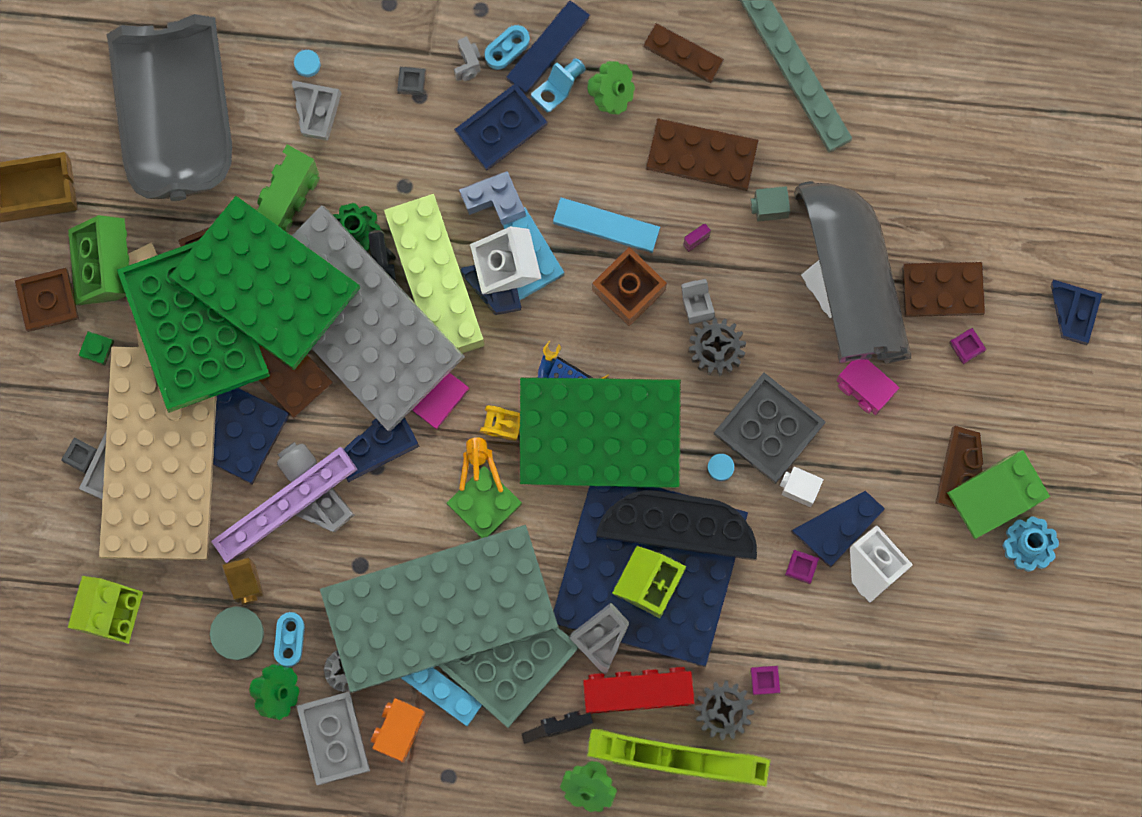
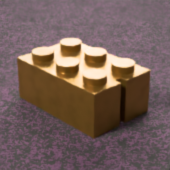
(36, 187)

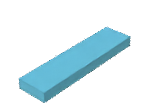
(606, 225)

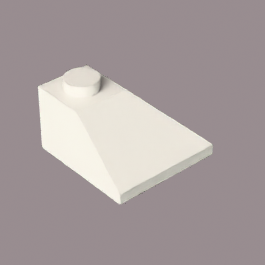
(876, 563)

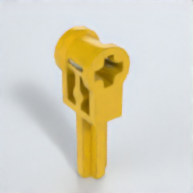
(506, 424)

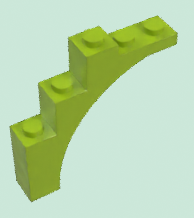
(678, 759)

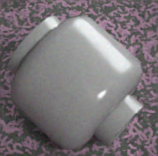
(295, 461)

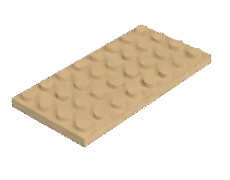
(154, 468)

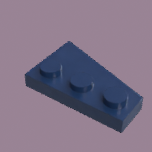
(379, 446)
(839, 527)

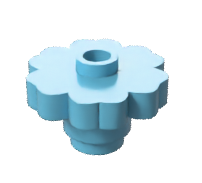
(1017, 544)

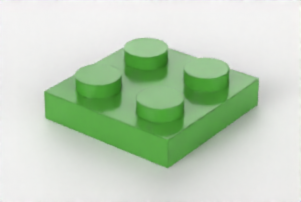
(483, 505)

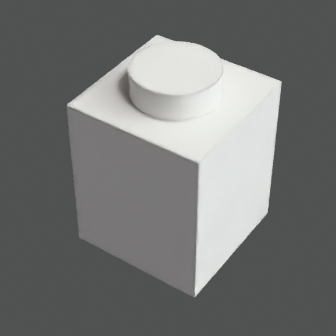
(801, 486)

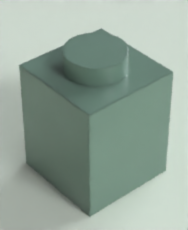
(770, 204)

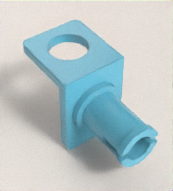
(558, 83)

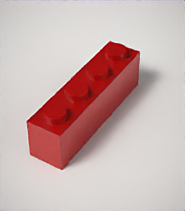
(638, 691)

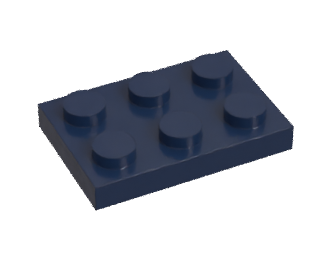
(501, 127)

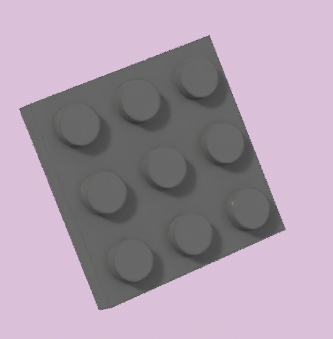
(769, 428)

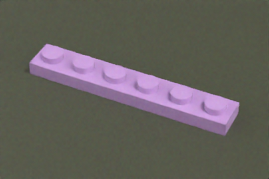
(284, 505)

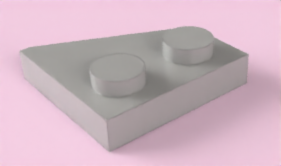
(316, 109)
(327, 511)
(601, 636)

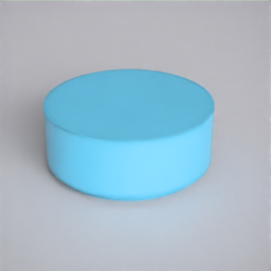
(307, 63)
(720, 467)

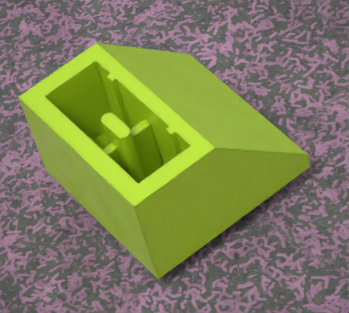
(649, 580)
(105, 609)

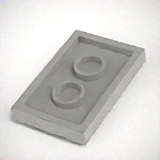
(333, 738)

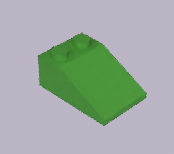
(998, 494)

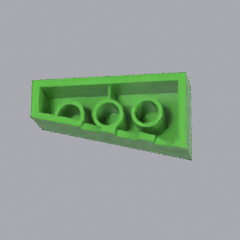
(288, 188)

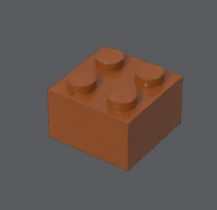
(629, 286)

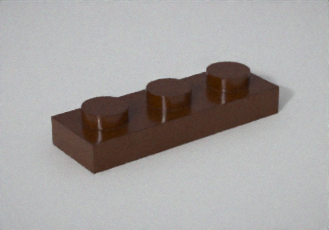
(683, 53)

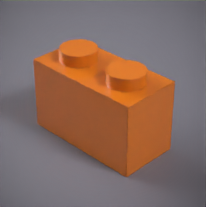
(398, 729)

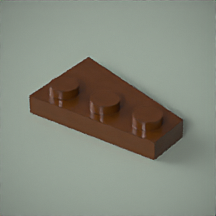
(961, 462)

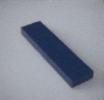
(548, 47)

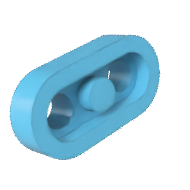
(504, 46)
(289, 640)

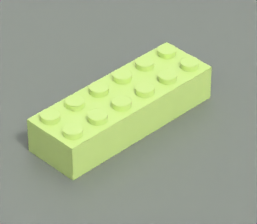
(433, 270)

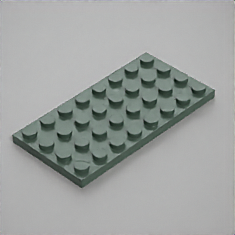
(438, 608)

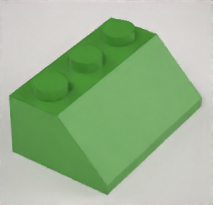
(97, 252)

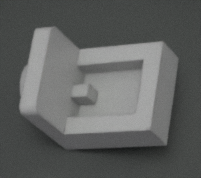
(470, 54)
(697, 301)

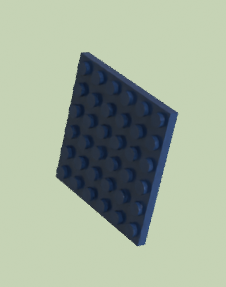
(597, 564)

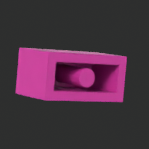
(867, 385)

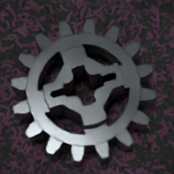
(727, 346)
(736, 706)

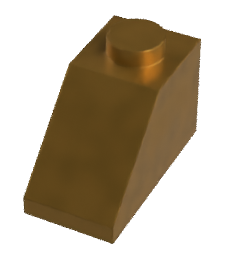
(243, 581)

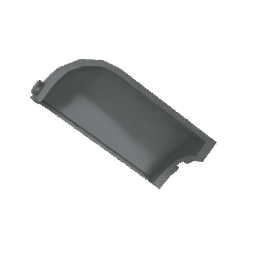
(171, 107)
(855, 273)

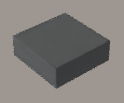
(411, 81)
(79, 455)

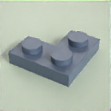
(495, 192)

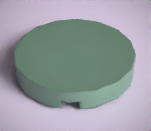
(237, 633)

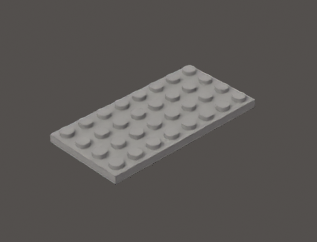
(381, 339)

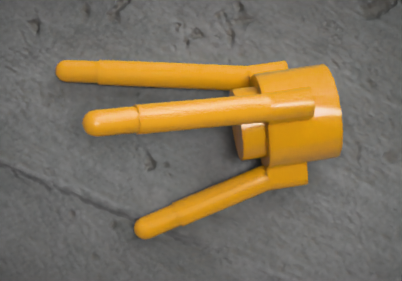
(477, 454)

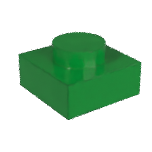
(96, 348)

